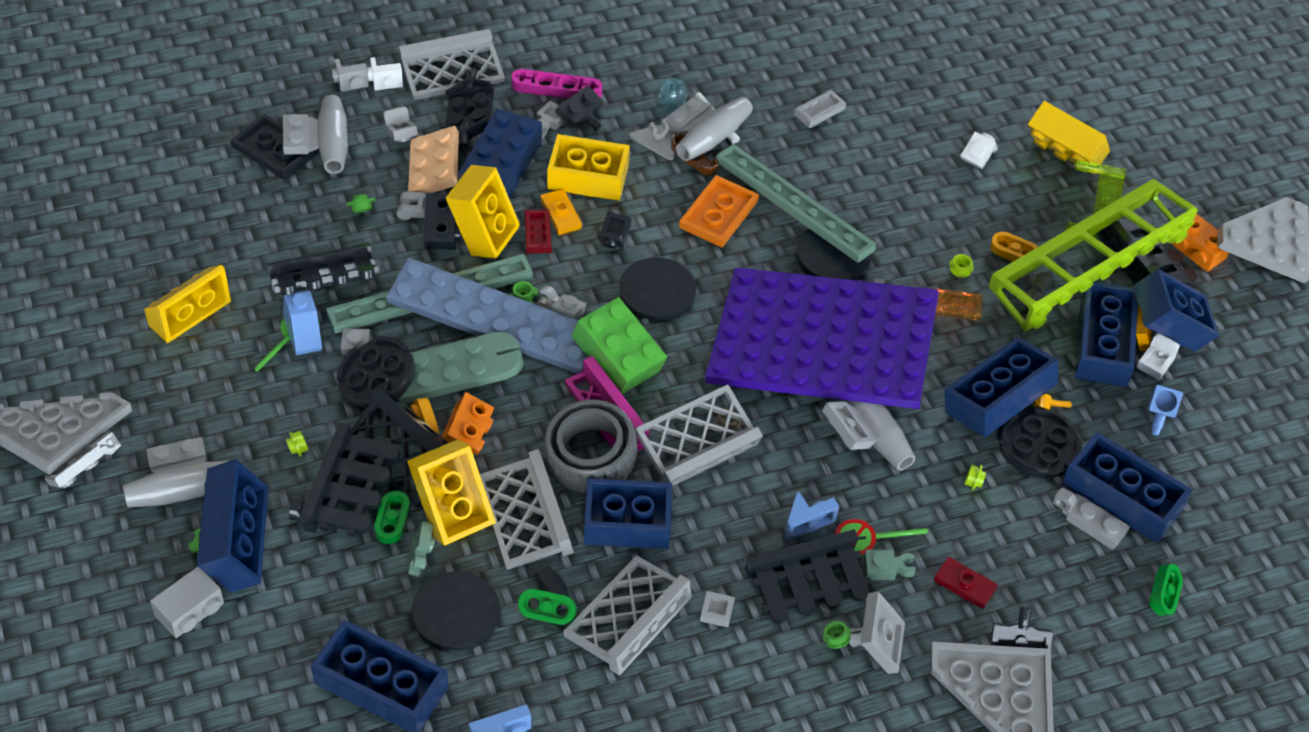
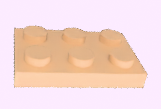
(434, 161)

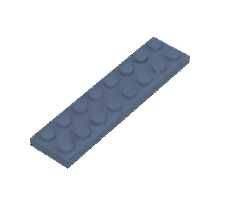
(486, 310)

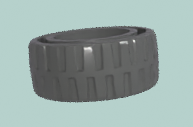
(587, 416)

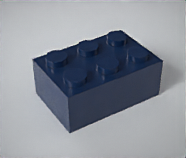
(1175, 310)
(628, 513)

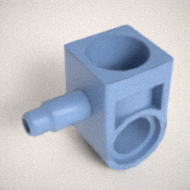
(1164, 404)

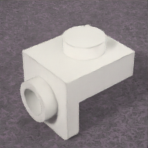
(385, 75)
(979, 149)
(1158, 356)

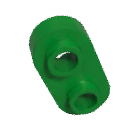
(391, 519)
(1166, 590)
(547, 606)

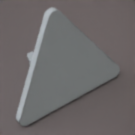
(656, 139)

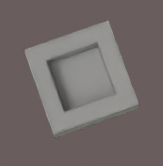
(353, 338)
(717, 609)

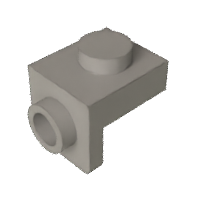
(350, 76)
(399, 124)

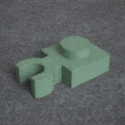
(421, 544)
(884, 566)

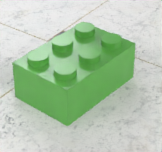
(619, 345)

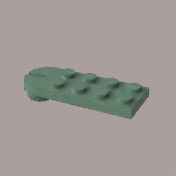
(464, 365)

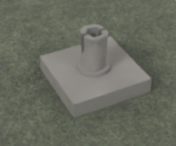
(880, 633)

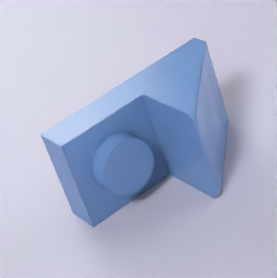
(807, 519)
(509, 721)

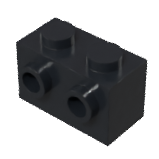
(439, 223)

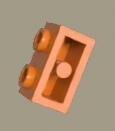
(1202, 245)
(469, 422)

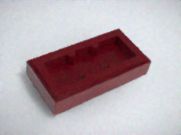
(537, 231)
(965, 583)

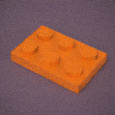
(718, 211)

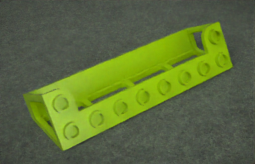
(1171, 232)

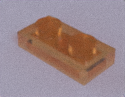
(959, 304)

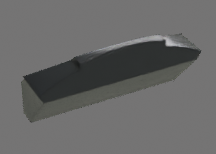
(551, 581)

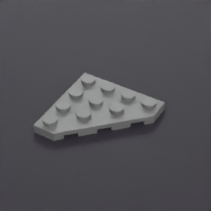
(1271, 238)
(58, 430)
(998, 684)

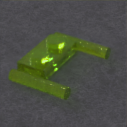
(1109, 184)

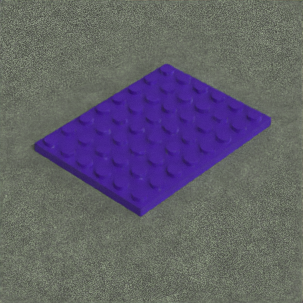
(824, 337)

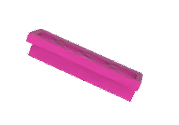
(604, 391)

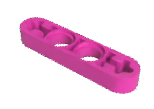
(557, 82)

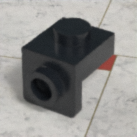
(614, 230)

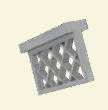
(447, 50)
(708, 457)
(549, 509)
(649, 621)

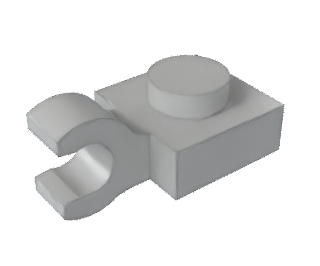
(549, 117)
(564, 305)

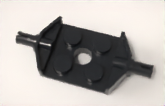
(465, 98)

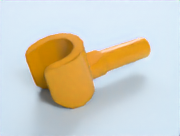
(1046, 401)

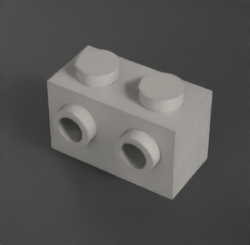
(187, 602)

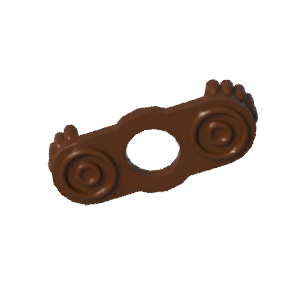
(702, 165)

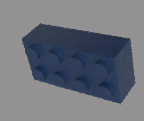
(508, 145)
(1107, 334)
(1001, 386)
(1127, 487)
(233, 526)
(380, 676)

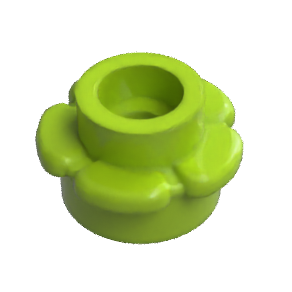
(961, 265)
(297, 443)
(975, 477)

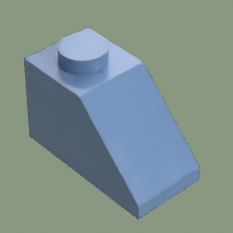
(302, 322)

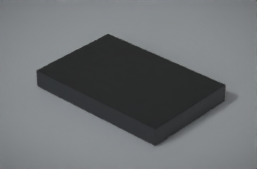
(264, 145)

